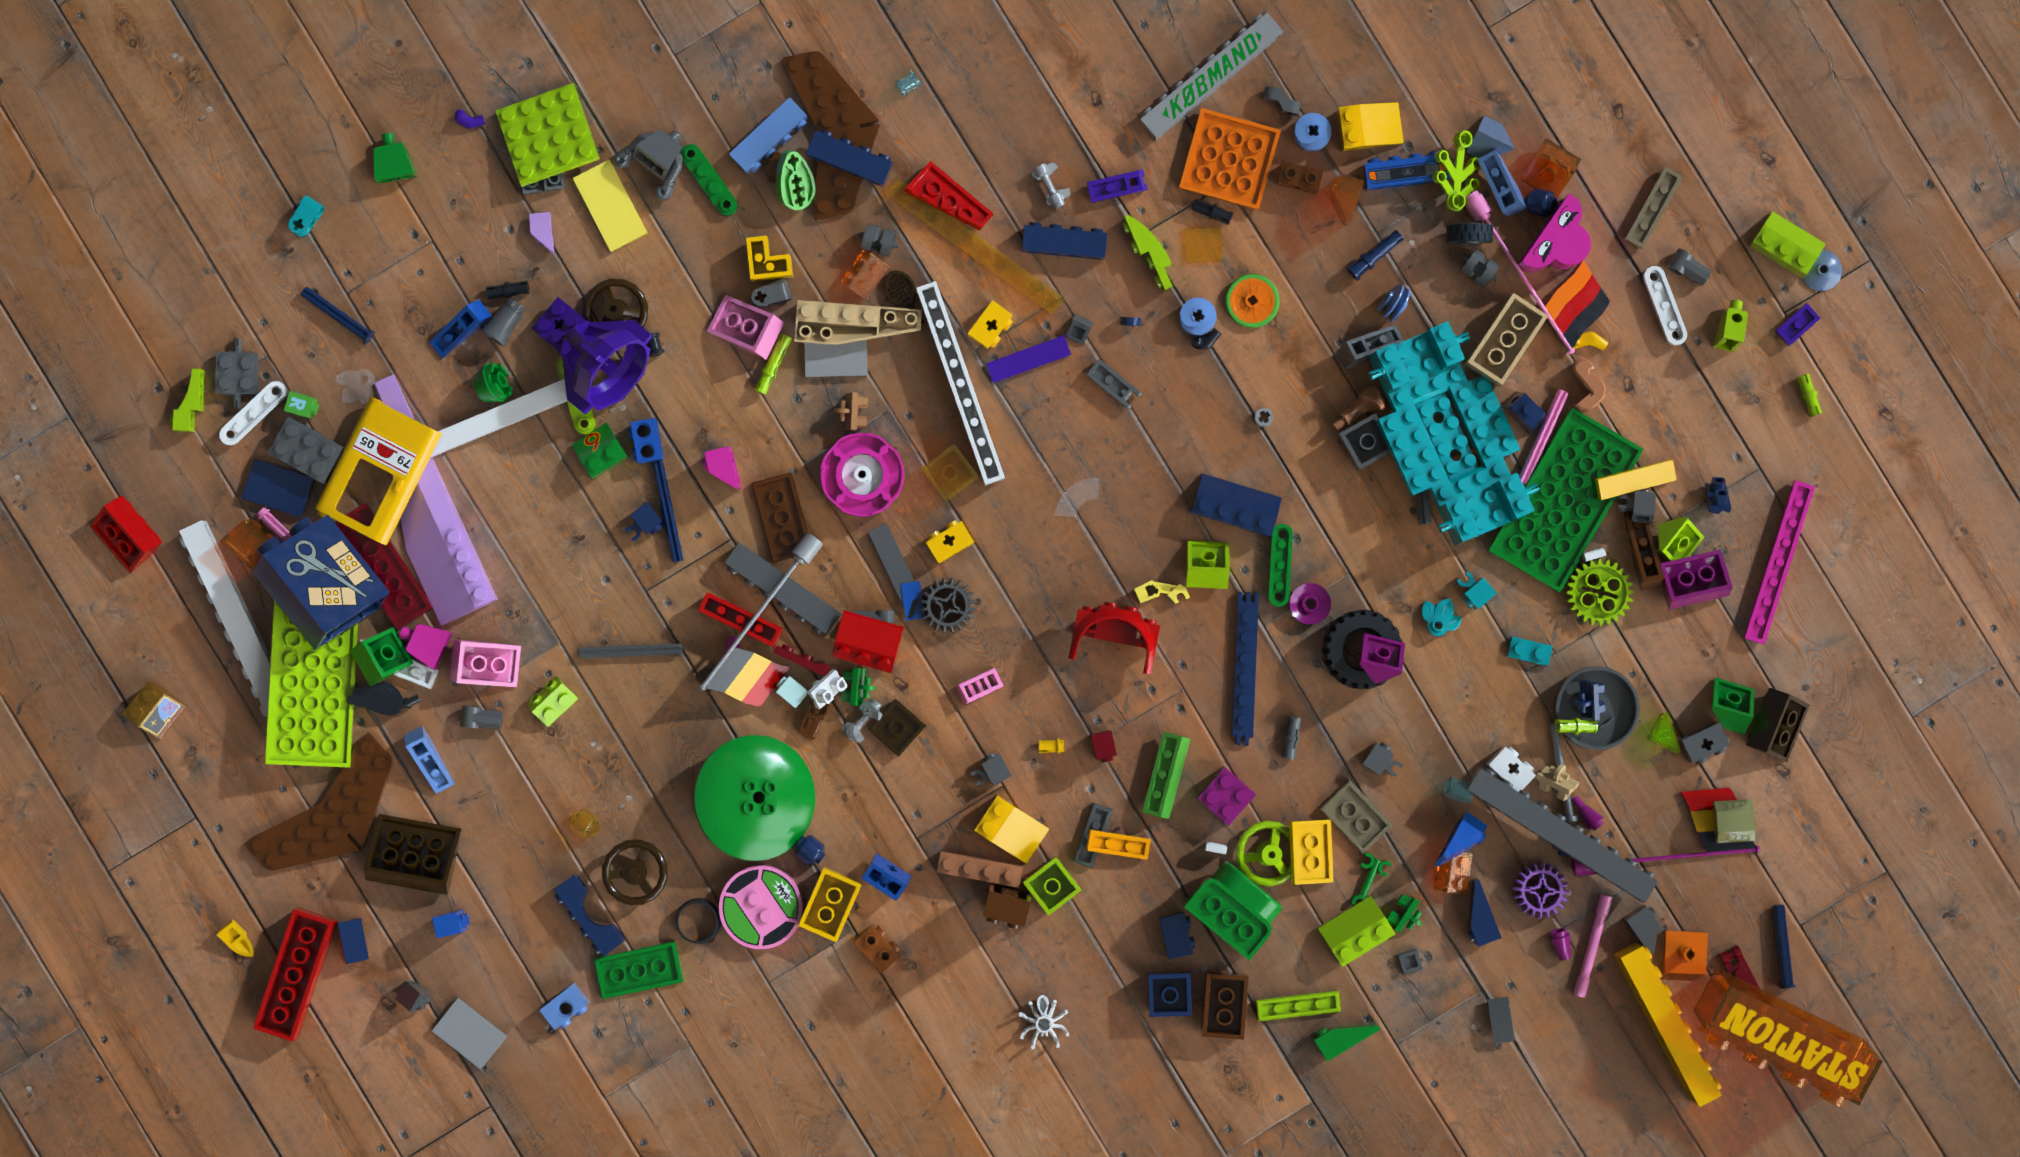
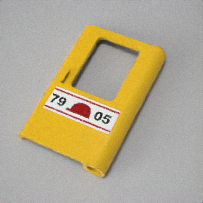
(392, 444)

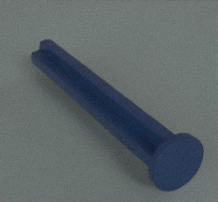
(338, 315)
(1783, 948)

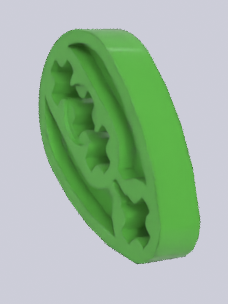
(804, 182)

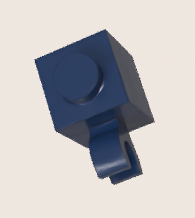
(646, 520)

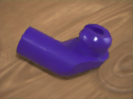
(466, 121)

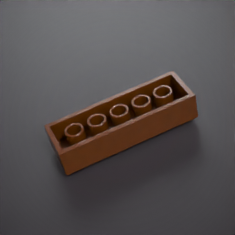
(1006, 905)

